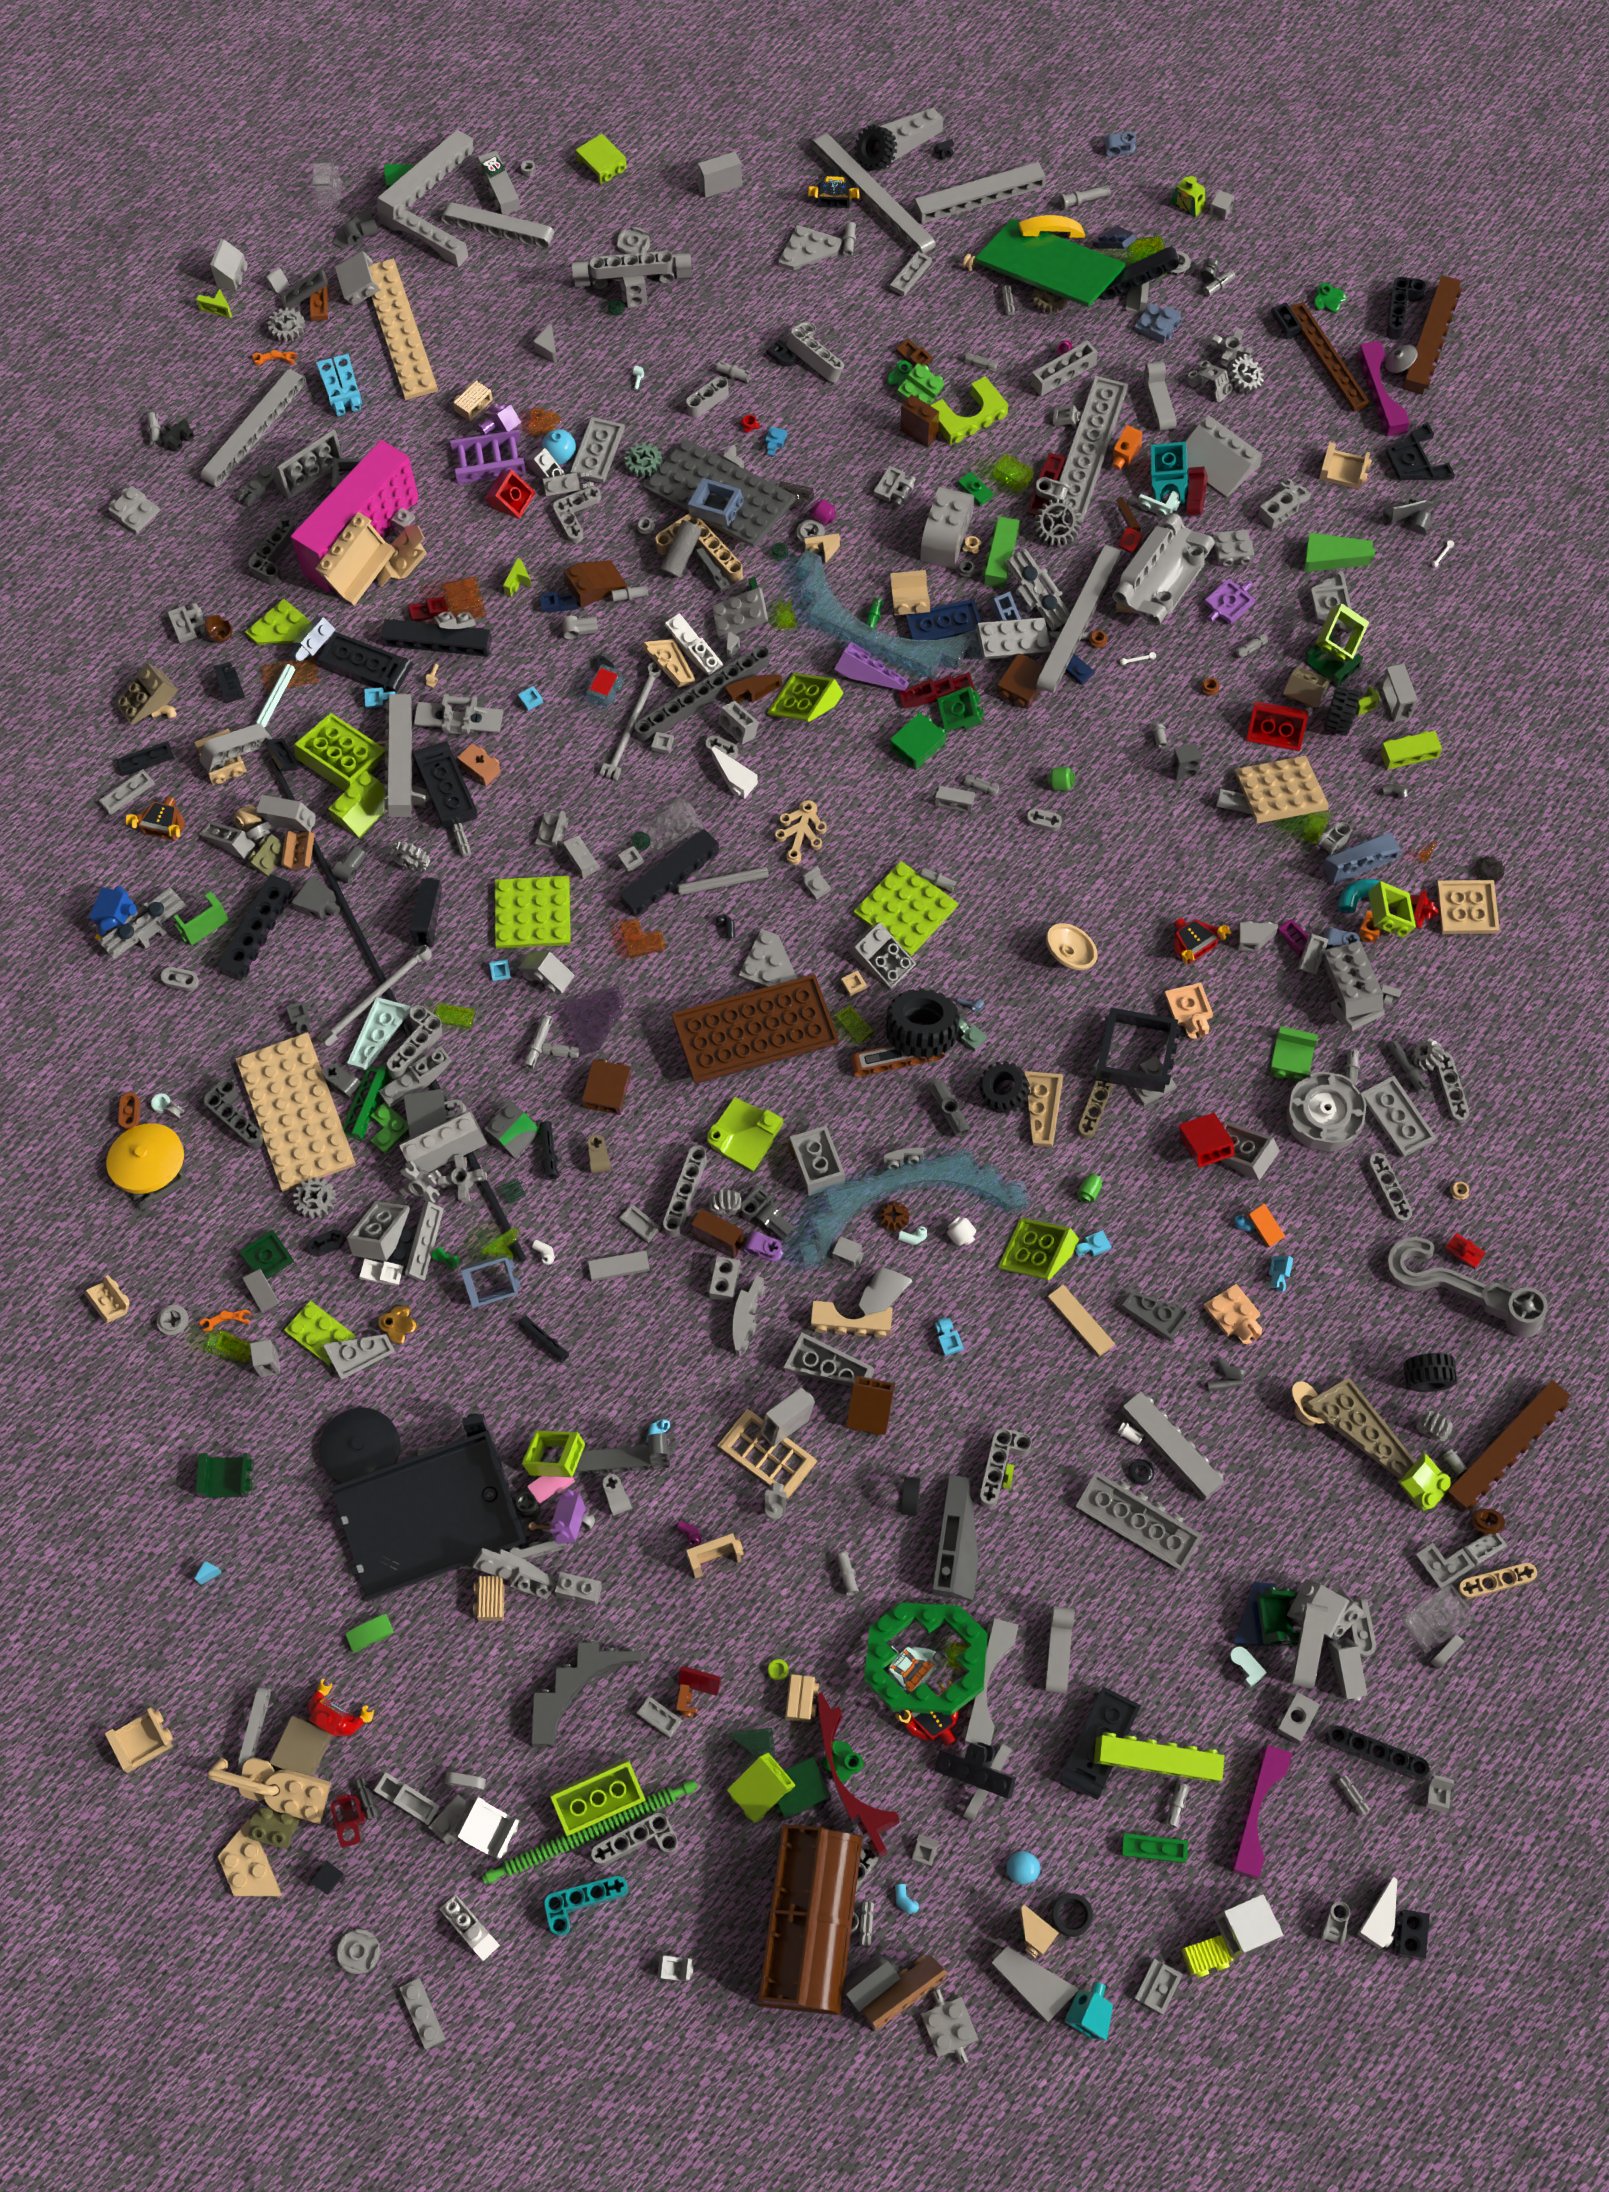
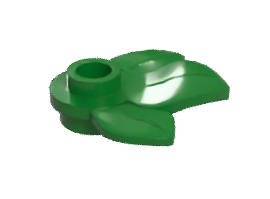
(1329, 299)
(898, 376)
(842, 1756)

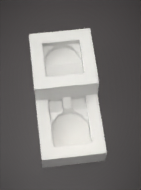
(381, 1272)

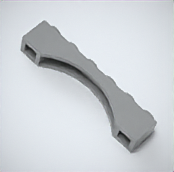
(445, 244)
(1001, 1641)

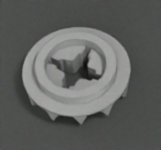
(1184, 263)
(808, 526)
(165, 1316)

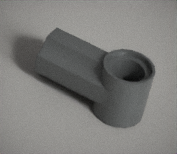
(348, 866)
(771, 1219)

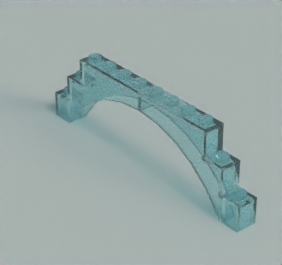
(917, 655)
(951, 1171)

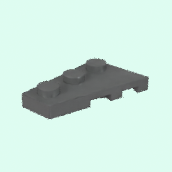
(1158, 1316)

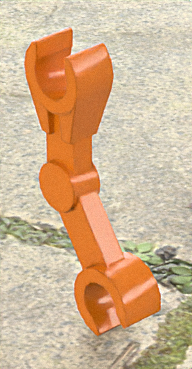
(274, 355)
(224, 1316)

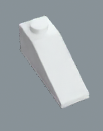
(737, 777)
(1381, 1919)

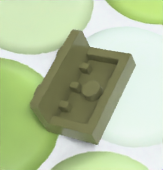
(267, 855)
(272, 1827)

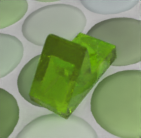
(499, 1247)

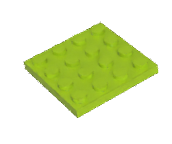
(906, 907)
(532, 912)

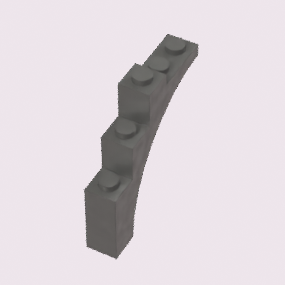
(569, 1680)

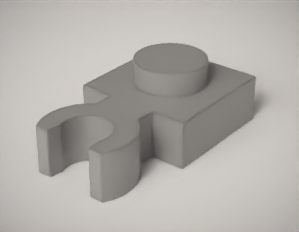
(1298, 491)

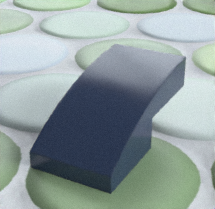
(555, 603)

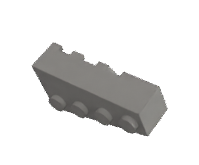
(914, 130)
(824, 1362)

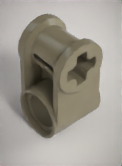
(598, 1157)

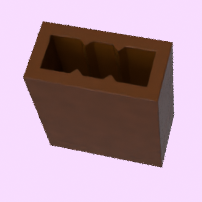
(919, 420)
(1020, 681)
(606, 1086)
(717, 1233)
(870, 1405)

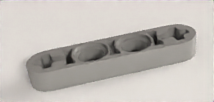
(1452, 1087)
(1386, 1189)
(254, 1725)
(981, 1794)

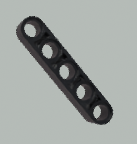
(1142, 272)
(1388, 1752)

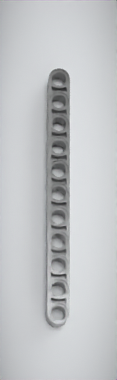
(873, 194)
(1079, 619)

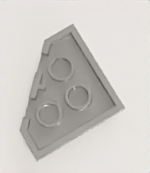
(808, 247)
(767, 962)

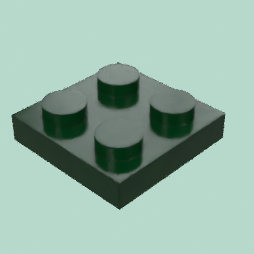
(267, 1254)

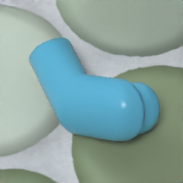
(658, 1427)
(903, 1901)

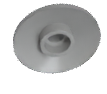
(1401, 359)

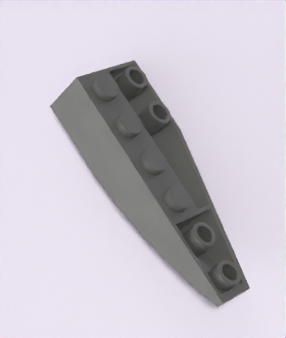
(958, 1544)

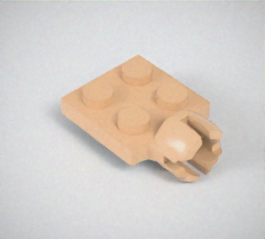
(1190, 1008)
(1235, 1314)

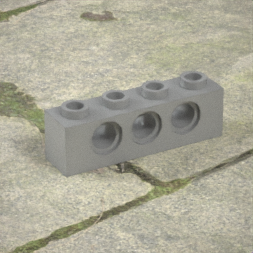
(1064, 368)

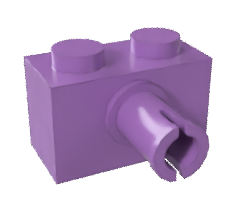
(500, 418)

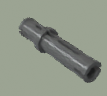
(1411, 1072)

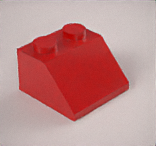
(510, 494)

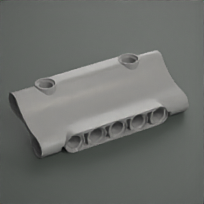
(627, 265)
(1163, 570)

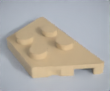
(248, 1867)

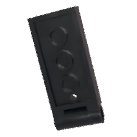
(364, 663)
(444, 784)
(1109, 1714)

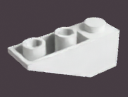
(469, 1927)

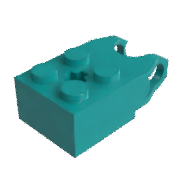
(1169, 469)

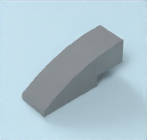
(405, 1798)

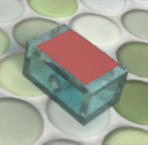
(604, 686)

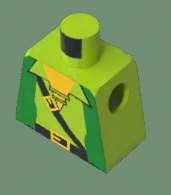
(1189, 196)

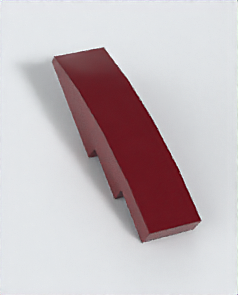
(1051, 470)
(929, 691)

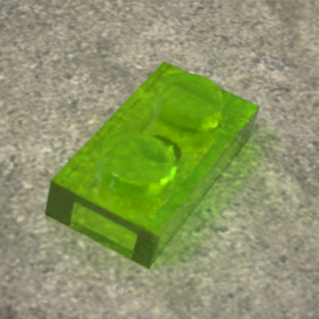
(455, 1015)
(854, 1024)

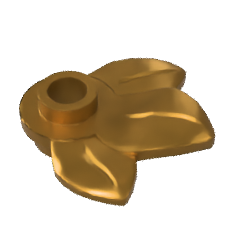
(400, 1324)

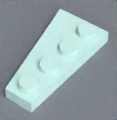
(378, 1029)

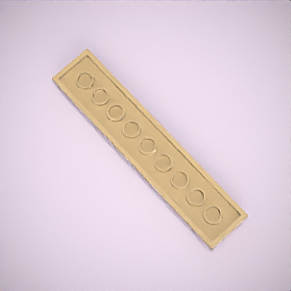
(401, 332)

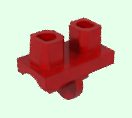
(1424, 908)
(1465, 1251)

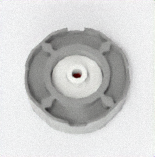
(1325, 1111)

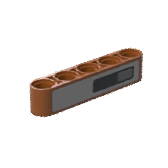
(884, 1060)

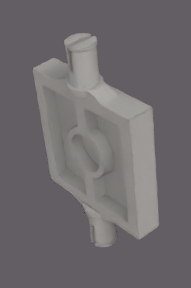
(950, 2027)

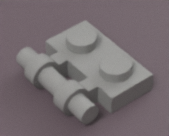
(890, 482)
(181, 622)

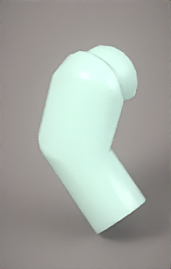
(915, 1237)

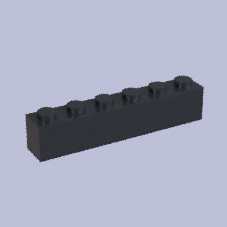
(434, 638)
(669, 873)

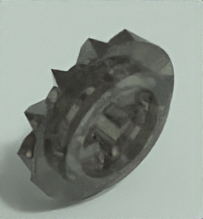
(1482, 864)

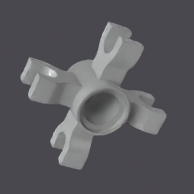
(1231, 347)
(470, 1178)
(420, 1182)

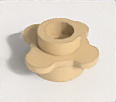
(972, 540)

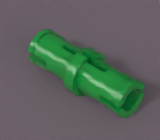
(874, 612)

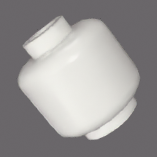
(961, 1231)

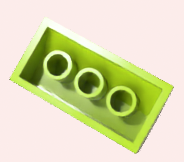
(597, 1796)

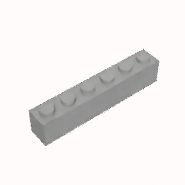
(1173, 1446)

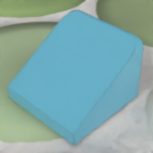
(499, 969)
(206, 1572)

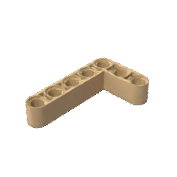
(707, 542)

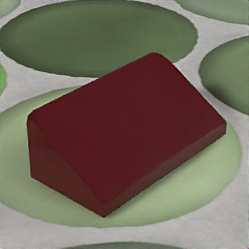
(700, 1680)

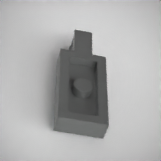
(711, 571)

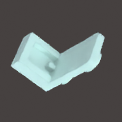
(1161, 509)

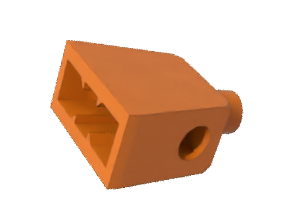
(1127, 447)

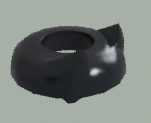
(1141, 1480)

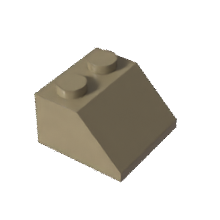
(1306, 687)

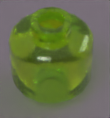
(954, 1651)

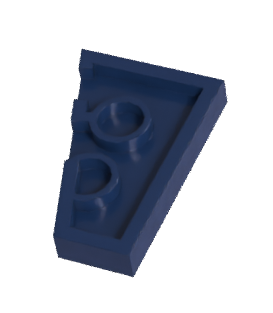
(1115, 239)
(1249, 1629)

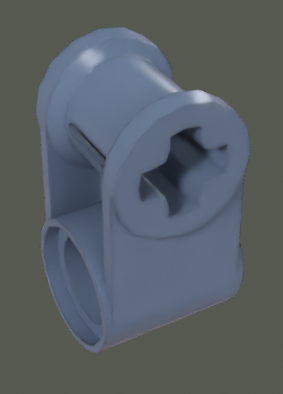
(1118, 144)
(1339, 937)

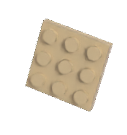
(1467, 907)

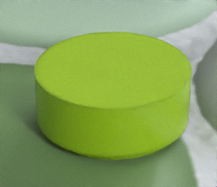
(778, 1670)

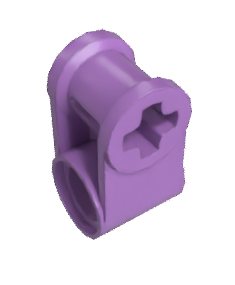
(760, 1246)

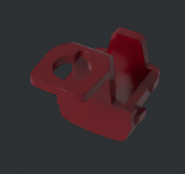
(350, 1820)

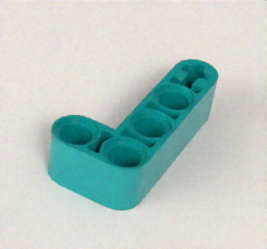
(586, 1901)

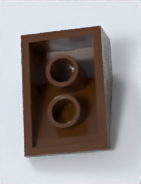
(593, 581)

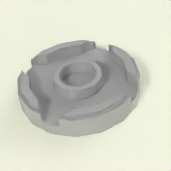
(633, 241)
(364, 1949)

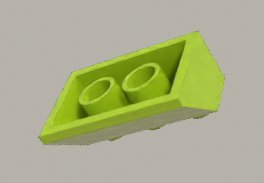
(360, 805)

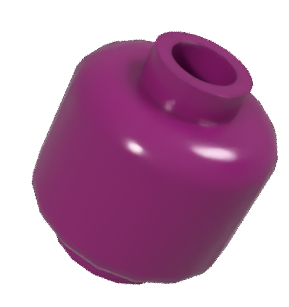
(823, 512)

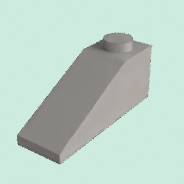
(228, 839)

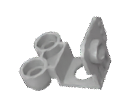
(1206, 373)

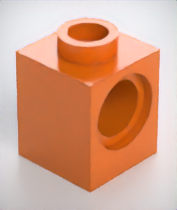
(1366, 934)

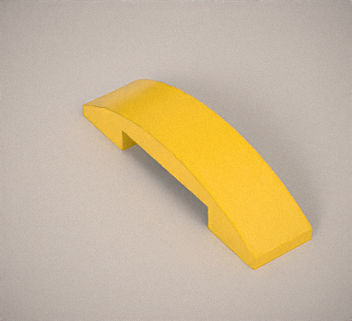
(1034, 225)

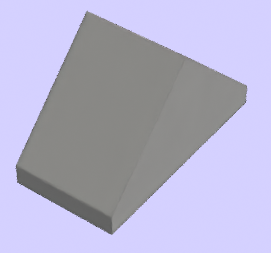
(545, 344)

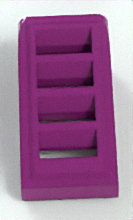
(1297, 948)

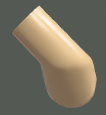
(169, 710)

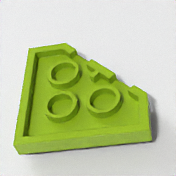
(278, 625)

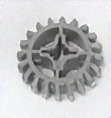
(1066, 509)

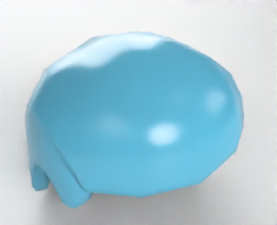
(1023, 1867)

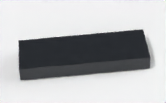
(145, 758)

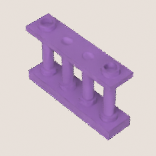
(490, 470)

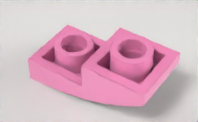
(547, 1486)

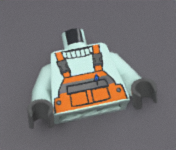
(914, 1666)

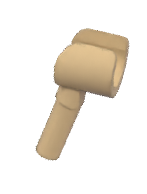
(431, 680)

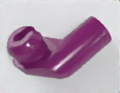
(692, 1532)

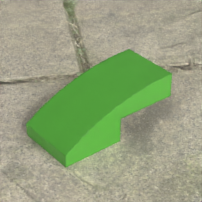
(369, 1633)

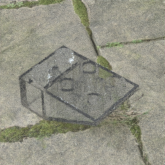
(671, 827)

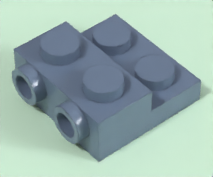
(1158, 323)

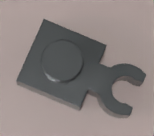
(299, 1015)

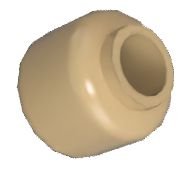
(247, 818)

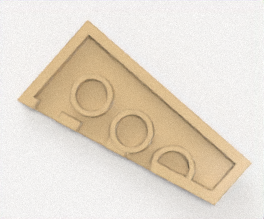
(1044, 1106)

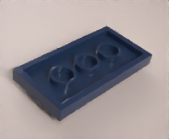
(944, 621)

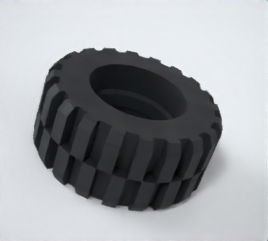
(923, 1007)

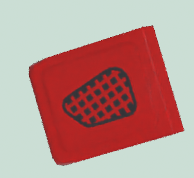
(1130, 540)

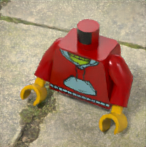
(333, 1717)

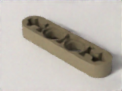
(1096, 1104)

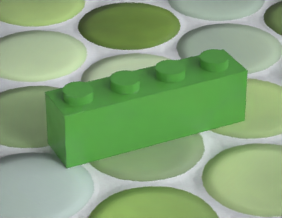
(1002, 548)

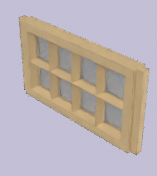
(778, 1464)

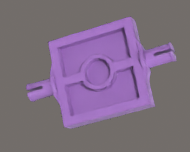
(1229, 601)

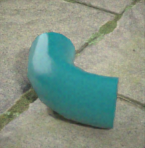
(1353, 893)

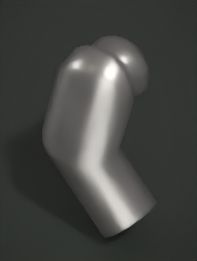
(1395, 788)

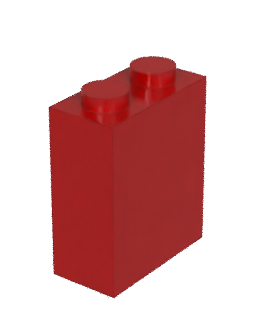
(1206, 1140)

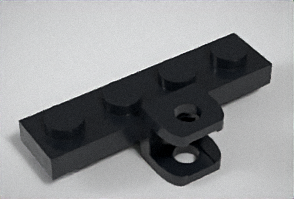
(976, 1769)

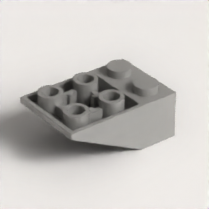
(882, 955)

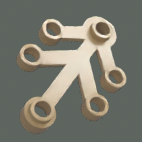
(801, 828)

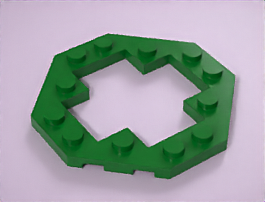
(923, 1698)

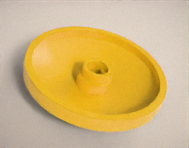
(145, 1158)

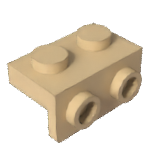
(108, 1299)

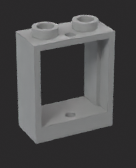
(1399, 692)

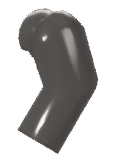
(1230, 1371)

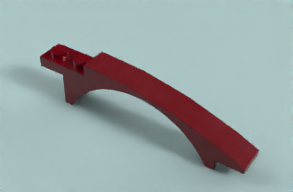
(872, 1820)

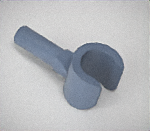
(976, 1006)

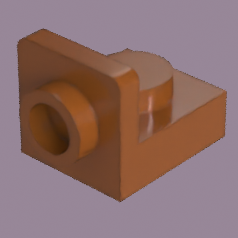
(685, 1698)

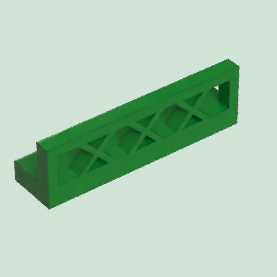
(369, 1104)

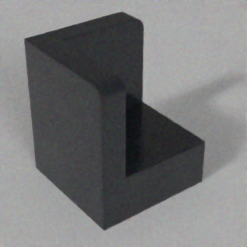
(328, 1878)

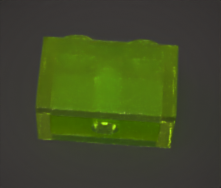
(1013, 473)

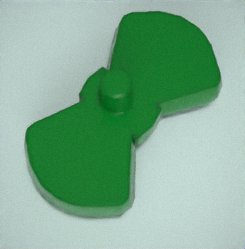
(439, 1255)

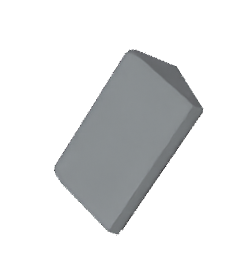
(260, 1290)

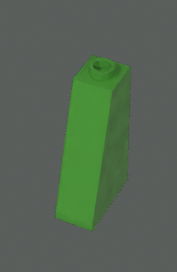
(1336, 552)

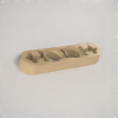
(1496, 1578)

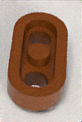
(129, 1112)

